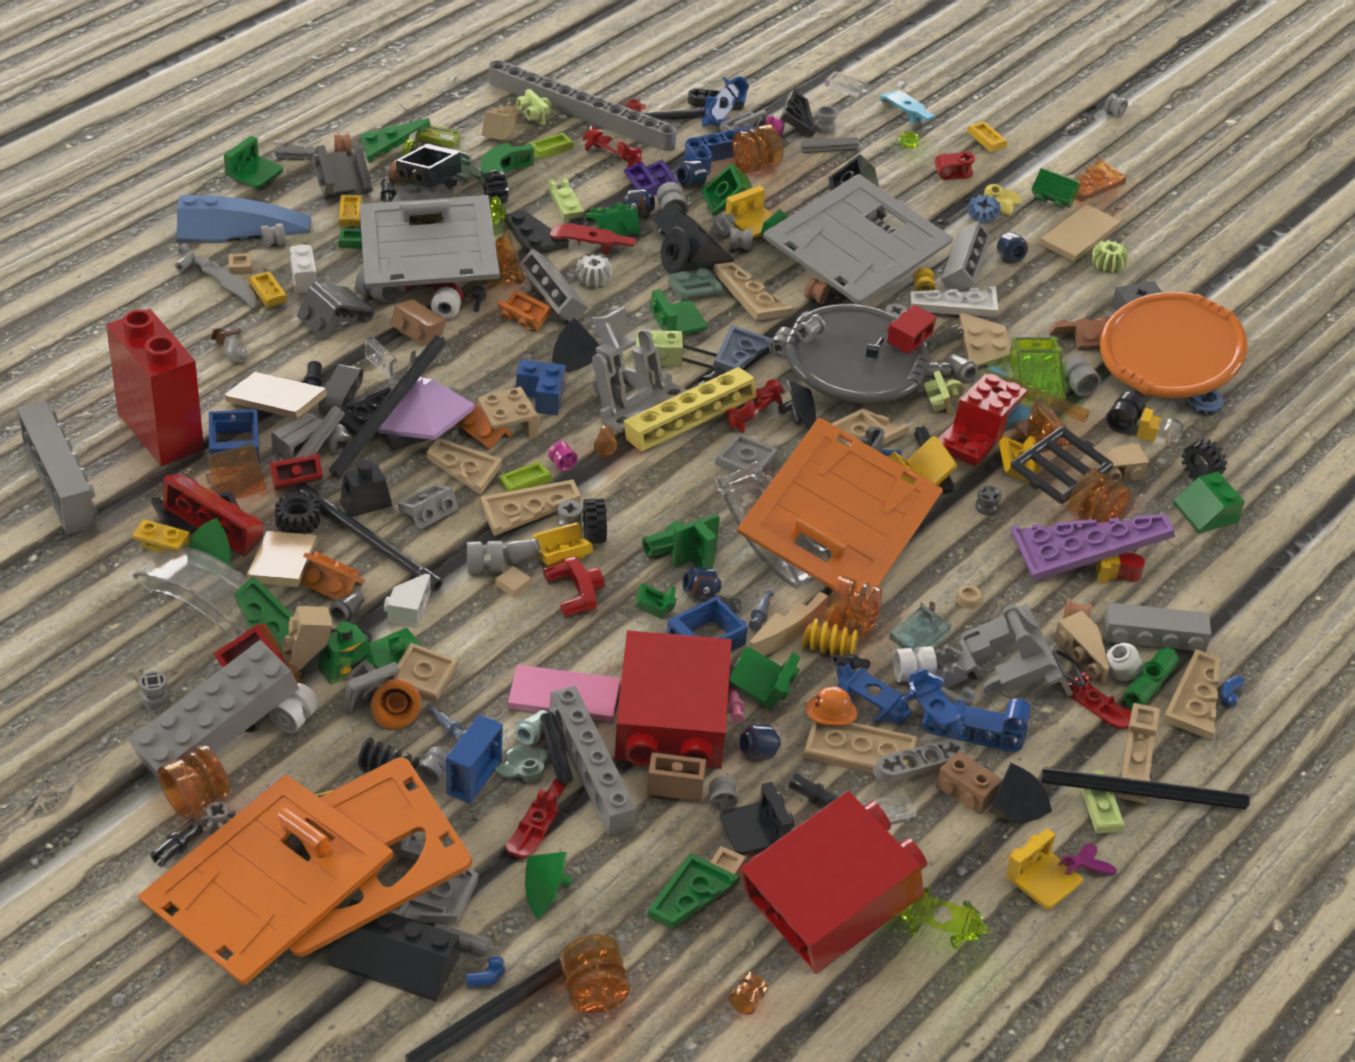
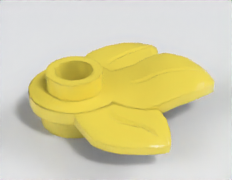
(1006, 198)

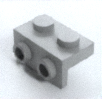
(744, 120)

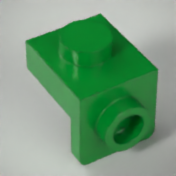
(654, 601)

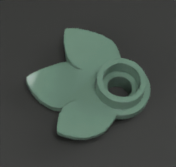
(467, 167)
(523, 764)

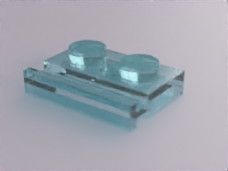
(920, 629)

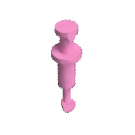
(735, 706)

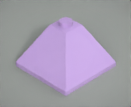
(426, 411)

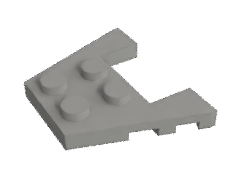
(441, 903)

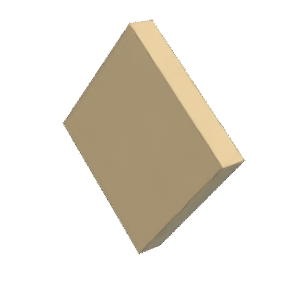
(426, 670)

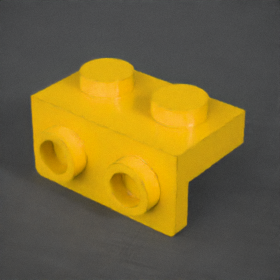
(1011, 450)
(160, 536)
(562, 544)

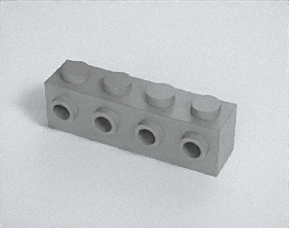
(966, 257)
(552, 286)
(1157, 627)

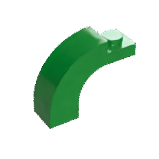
(506, 157)

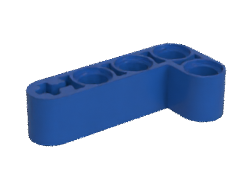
(711, 147)
(989, 727)

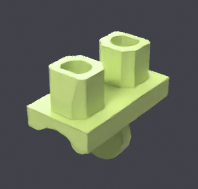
(534, 106)
(952, 390)

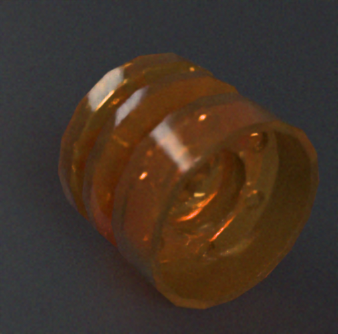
(757, 148)
(1098, 498)
(854, 606)
(194, 781)
(594, 974)

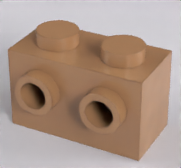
(417, 322)
(676, 776)
(968, 782)

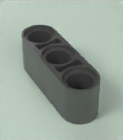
(341, 387)

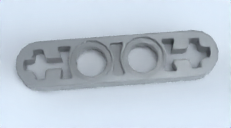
(917, 757)

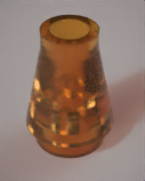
(605, 442)

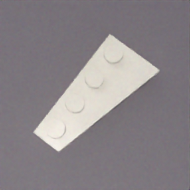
(955, 302)

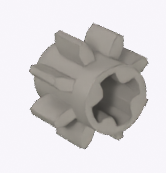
(723, 223)
(216, 816)

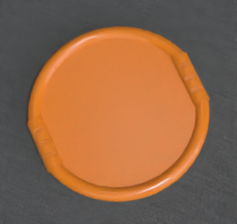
(1173, 345)

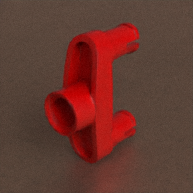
(584, 580)

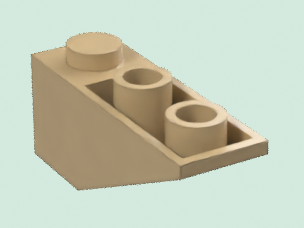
(500, 122)
(1128, 463)
(307, 635)
(1083, 642)

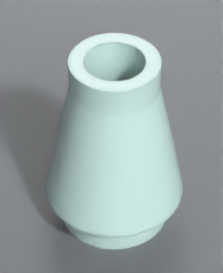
(530, 729)

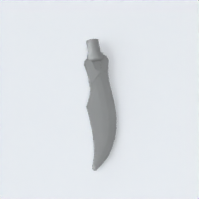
(227, 280)

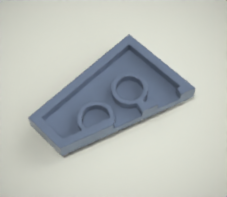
(740, 348)

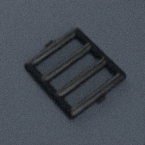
(1049, 443)

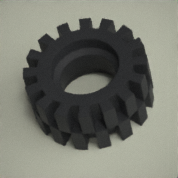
(1211, 455)
(297, 504)
(595, 520)

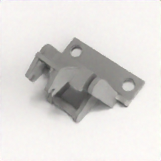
(611, 371)
(982, 642)

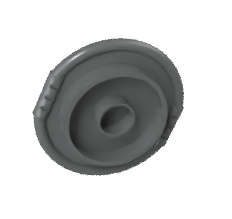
(837, 361)

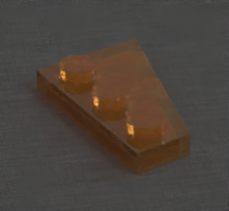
(1098, 179)

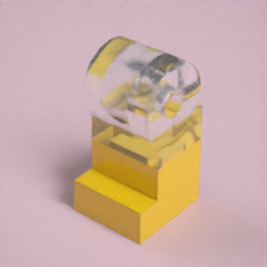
(1159, 429)

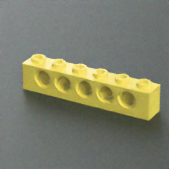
(689, 409)

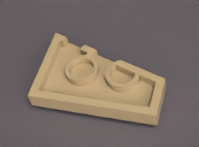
(464, 464)

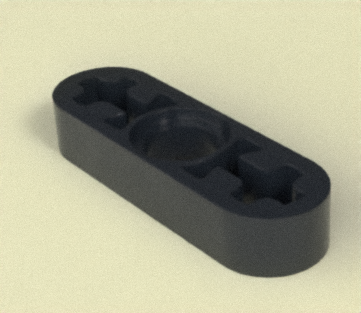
(698, 96)

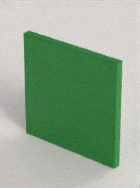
(392, 647)

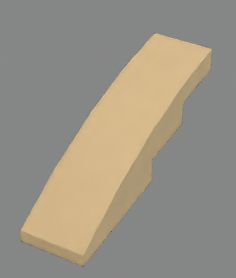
(785, 629)

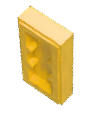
(987, 136)
(350, 210)
(268, 289)

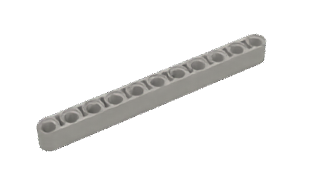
(584, 105)

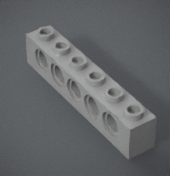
(592, 761)

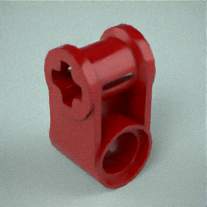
(954, 166)

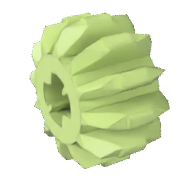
(1109, 256)

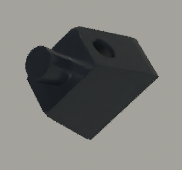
(364, 490)

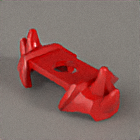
(595, 138)
(765, 396)

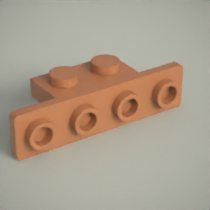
(1086, 332)

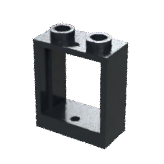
(426, 167)

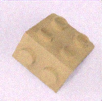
(510, 408)

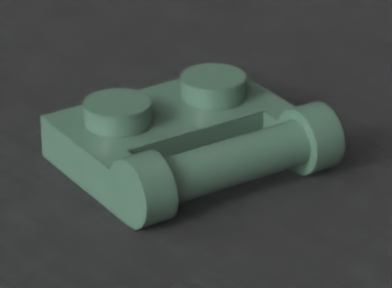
(694, 284)

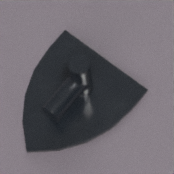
(574, 347)
(801, 405)
(1020, 797)

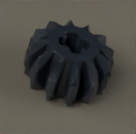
(496, 185)

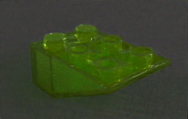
(1038, 364)

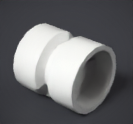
(907, 662)
(295, 709)

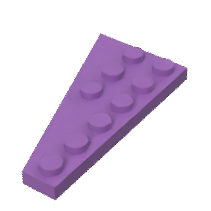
(1080, 543)

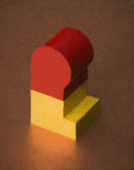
(1122, 566)

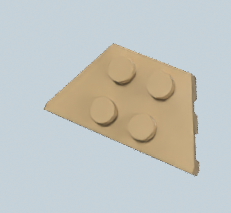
(984, 341)
(860, 421)

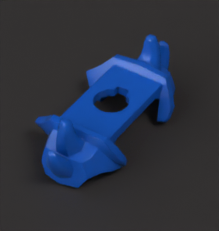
(733, 91)
(926, 690)
(890, 701)

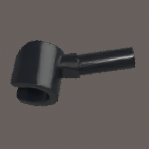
(479, 293)
(873, 350)

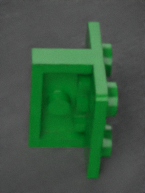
(696, 542)

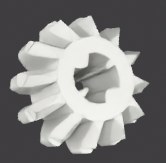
(594, 271)

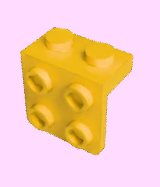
(929, 461)
(1037, 871)

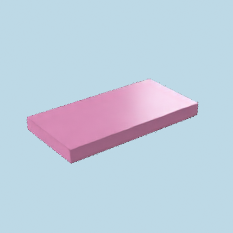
(533, 687)

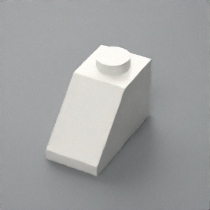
(408, 601)

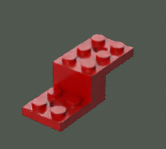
(981, 418)

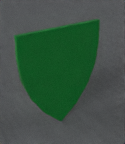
(212, 540)
(543, 879)

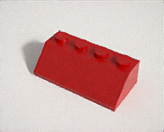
(199, 505)

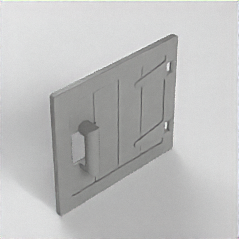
(847, 242)
(431, 250)

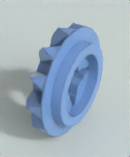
(990, 212)
(1214, 402)

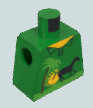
(344, 652)

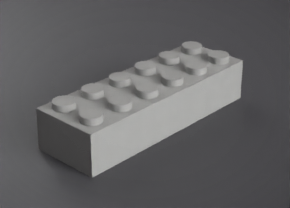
(57, 467)
(217, 708)

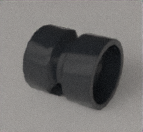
(1125, 412)

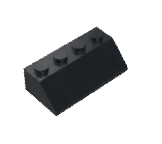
(856, 166)
(702, 247)
(398, 954)

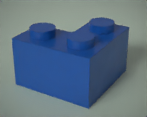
(542, 382)

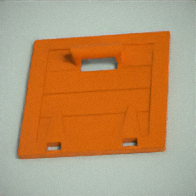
(844, 501)
(256, 893)

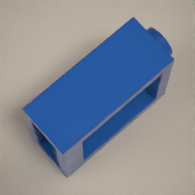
(223, 423)
(706, 612)
(474, 759)

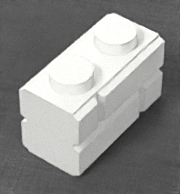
(302, 267)

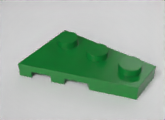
(263, 608)
(690, 890)

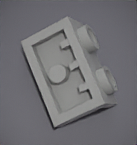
(429, 505)

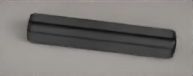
(556, 748)

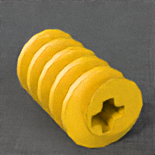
(831, 639)

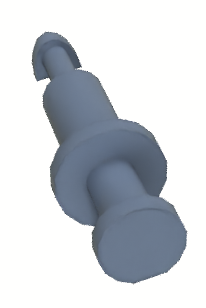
(759, 614)
(452, 728)

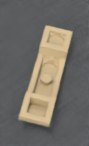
(1139, 746)

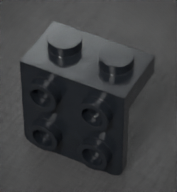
(758, 824)

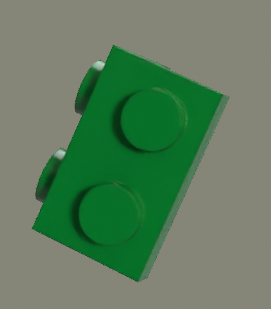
(248, 167)
(618, 218)
(677, 316)
(762, 677)

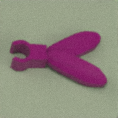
(1085, 860)

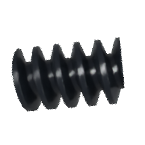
(374, 756)

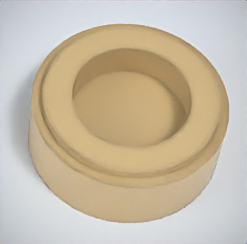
(968, 596)

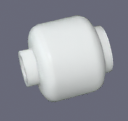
(446, 302)
(1124, 662)

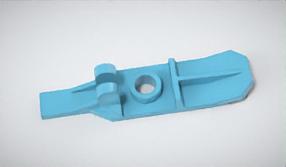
(911, 106)

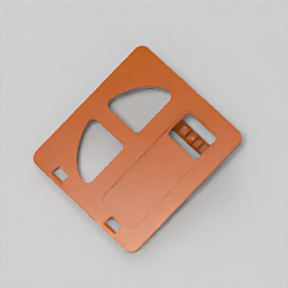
(389, 813)

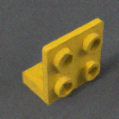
(748, 210)

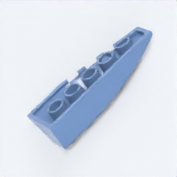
(221, 218)

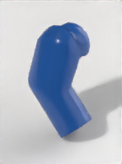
(1230, 685)
(489, 976)

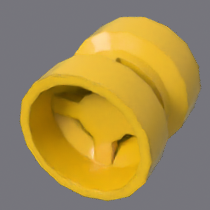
(924, 279)

